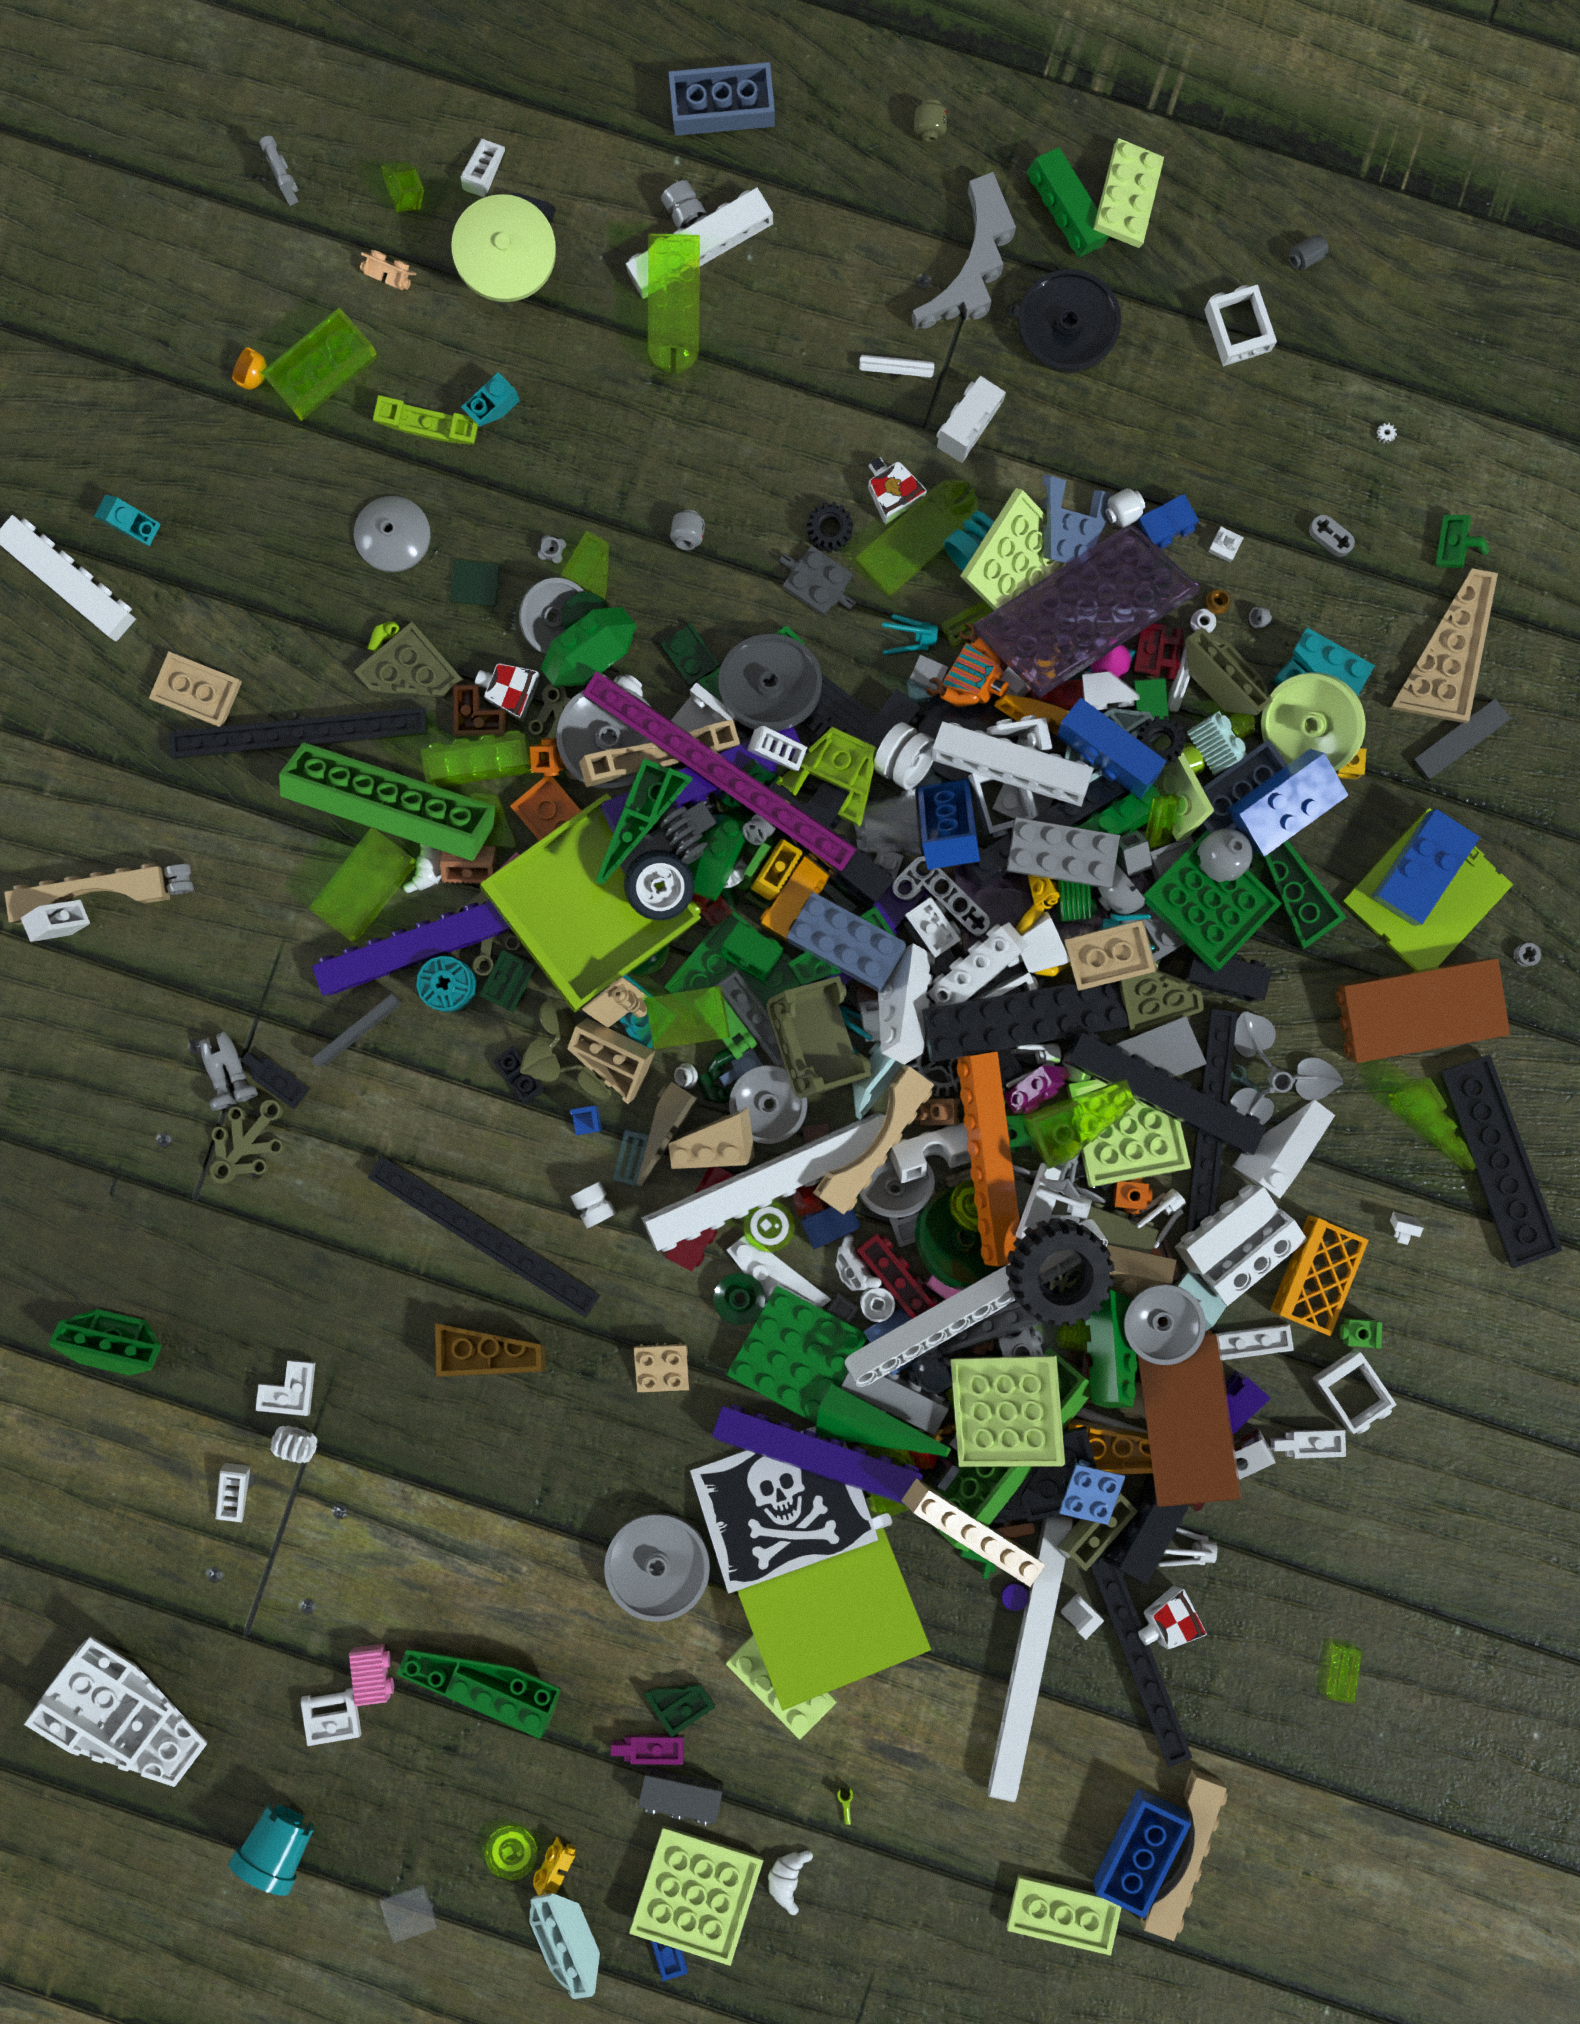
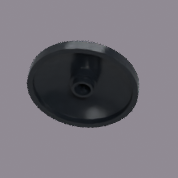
(1069, 320)
(969, 717)

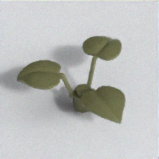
(543, 1064)

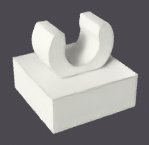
(1225, 544)
(890, 861)
(1405, 1227)

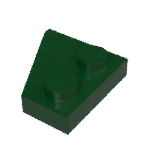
(679, 1705)

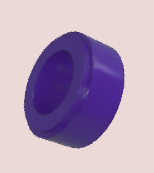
(1014, 1596)

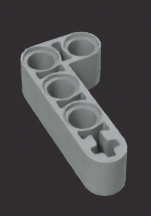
(949, 899)

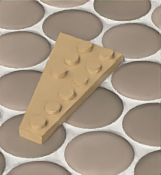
(1449, 666)

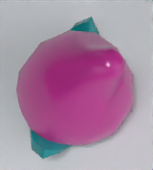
(1116, 661)

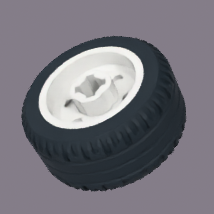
(665, 901)

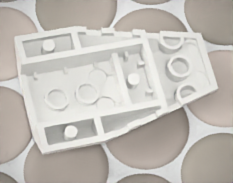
(116, 1716)

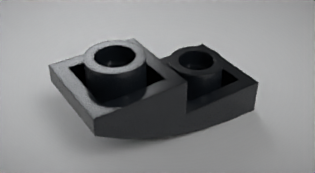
(524, 1085)

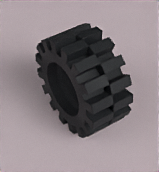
(833, 512)
(1168, 728)

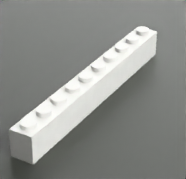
(760, 1184)

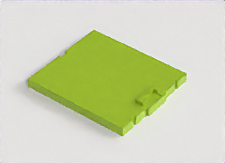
(1456, 913)

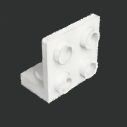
(700, 710)
(1029, 731)
(933, 926)

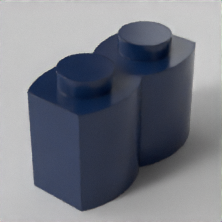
(829, 1225)

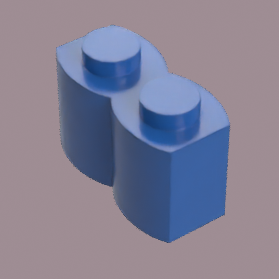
(1169, 521)

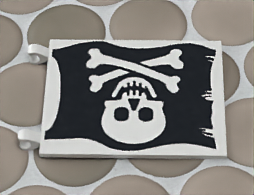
(778, 1517)

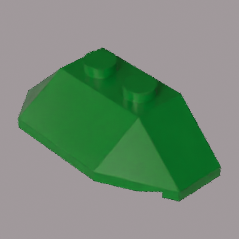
(588, 647)
(722, 853)
(107, 1342)

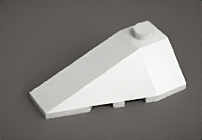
(1285, 1149)

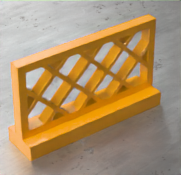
(1298, 1272)

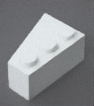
(969, 418)

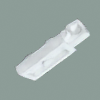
(1312, 1443)

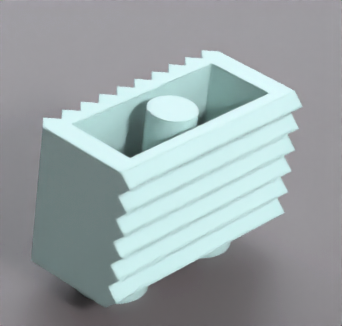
(1217, 742)

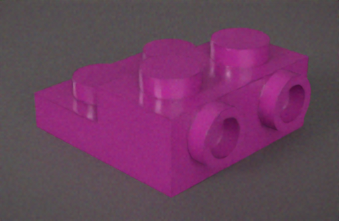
(1036, 1088)

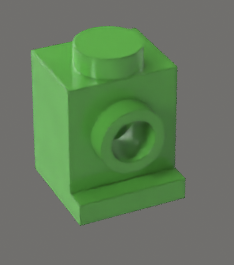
(1372, 1332)

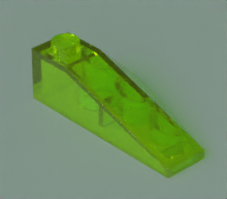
(1423, 1108)
(1071, 1124)

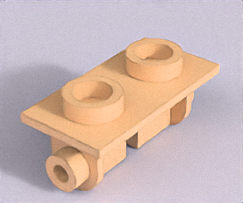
(377, 264)

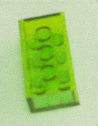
(320, 364)
(477, 760)
(363, 885)

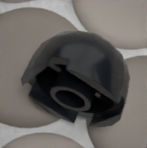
(930, 1372)

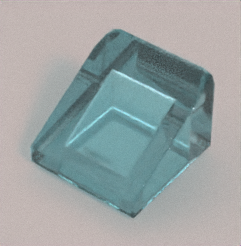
(917, 692)

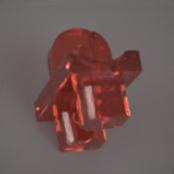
(716, 912)

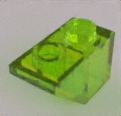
(403, 186)

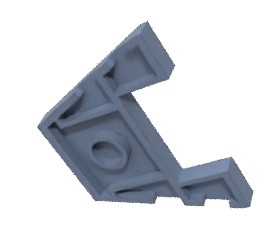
(1069, 532)

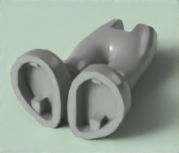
(214, 1066)

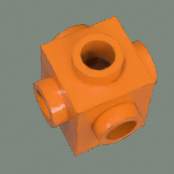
(546, 758)
(1122, 1193)

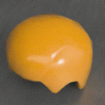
(248, 369)

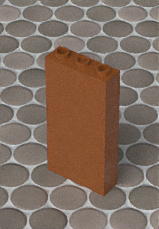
(1422, 1010)
(1190, 1428)

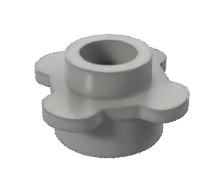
(547, 543)

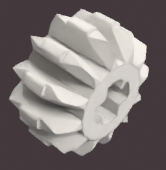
(293, 1444)

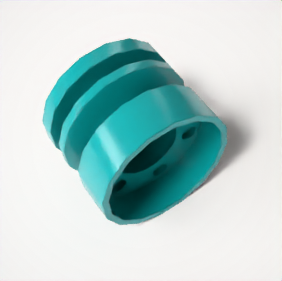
(963, 545)
(460, 990)

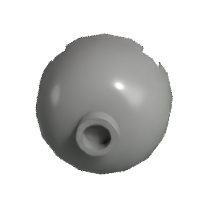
(1225, 855)
(1123, 895)

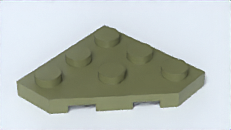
(408, 667)
(1158, 1000)

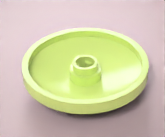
(503, 248)
(1317, 715)

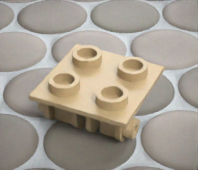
(616, 1002)
(661, 1367)

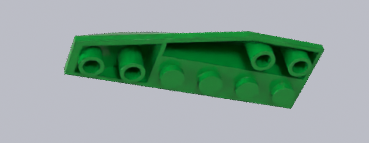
(486, 1687)

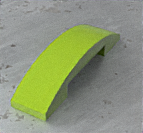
(424, 422)

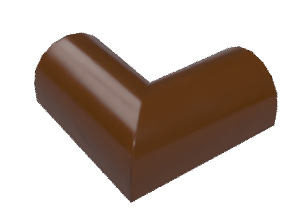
(470, 720)

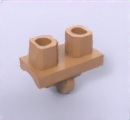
(938, 1112)

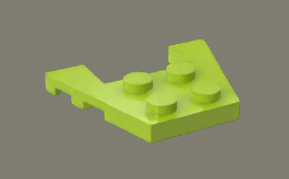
(842, 762)

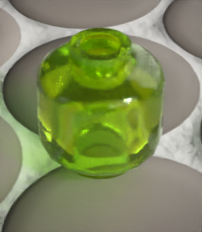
(1242, 725)

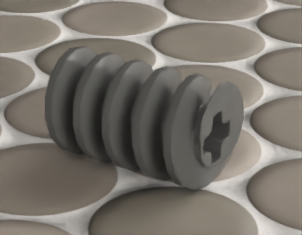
(681, 835)

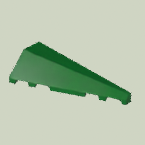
(648, 799)
(854, 1420)

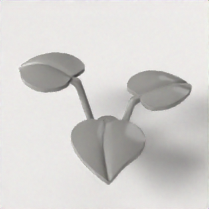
(1314, 1077)
(1065, 1186)

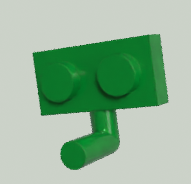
(1455, 540)

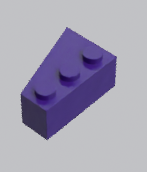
(1243, 1399)

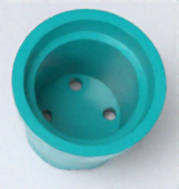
(273, 1851)

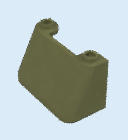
(815, 1038)

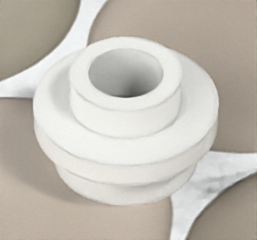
(1195, 620)
(686, 1076)

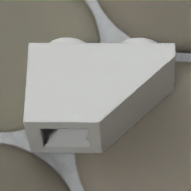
(1107, 688)

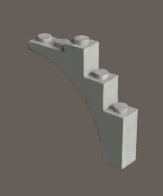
(968, 292)

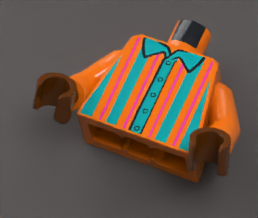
(972, 676)

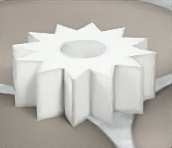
(1386, 438)

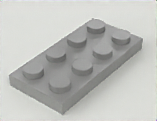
(1063, 853)

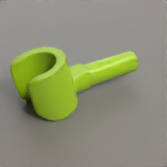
(846, 1806)

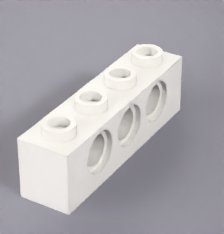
(1254, 1258)

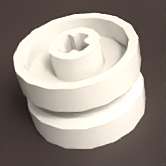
(904, 756)

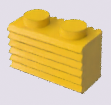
(776, 870)

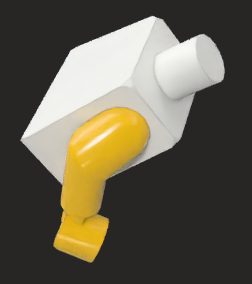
(1046, 951)

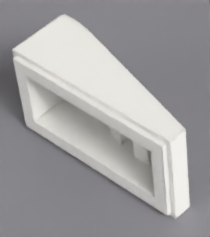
(474, 181)
(755, 747)
(237, 1476)

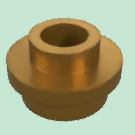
(1219, 596)

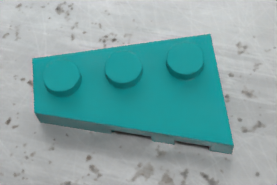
(1327, 657)

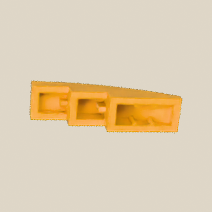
(1020, 707)

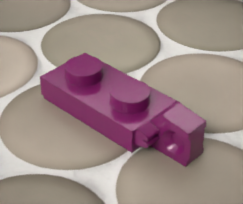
(650, 1749)

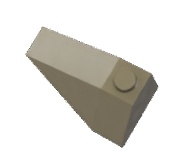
(669, 1116)

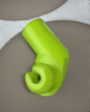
(382, 633)

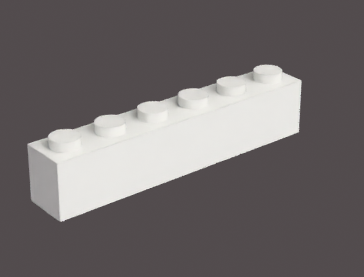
(718, 233)
(64, 578)
(1012, 763)

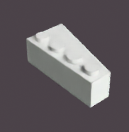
(902, 1005)

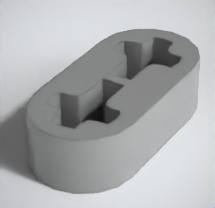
(1331, 535)

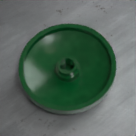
(947, 1248)

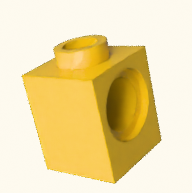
(1355, 767)

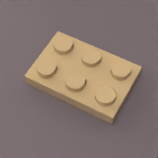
(195, 689)
(1110, 954)

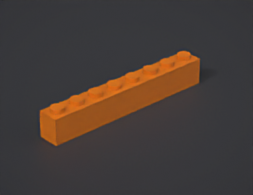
(989, 1155)

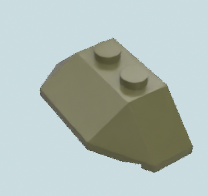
(1225, 674)

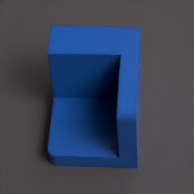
(586, 1120)

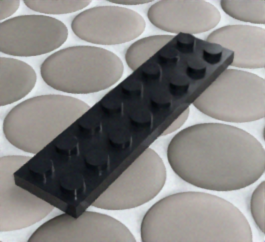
(1021, 1019)
(1500, 1161)

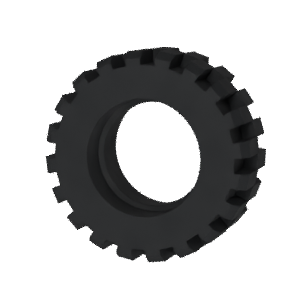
(1083, 1295)

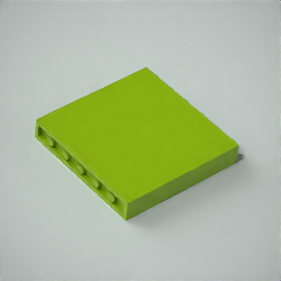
(569, 923)
(834, 1621)

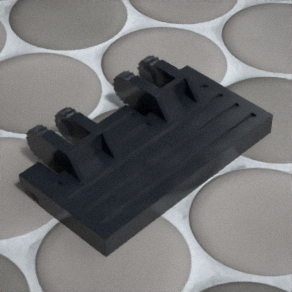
(838, 711)

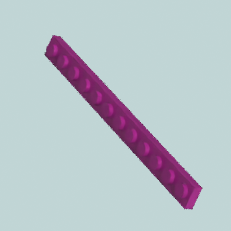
(719, 771)

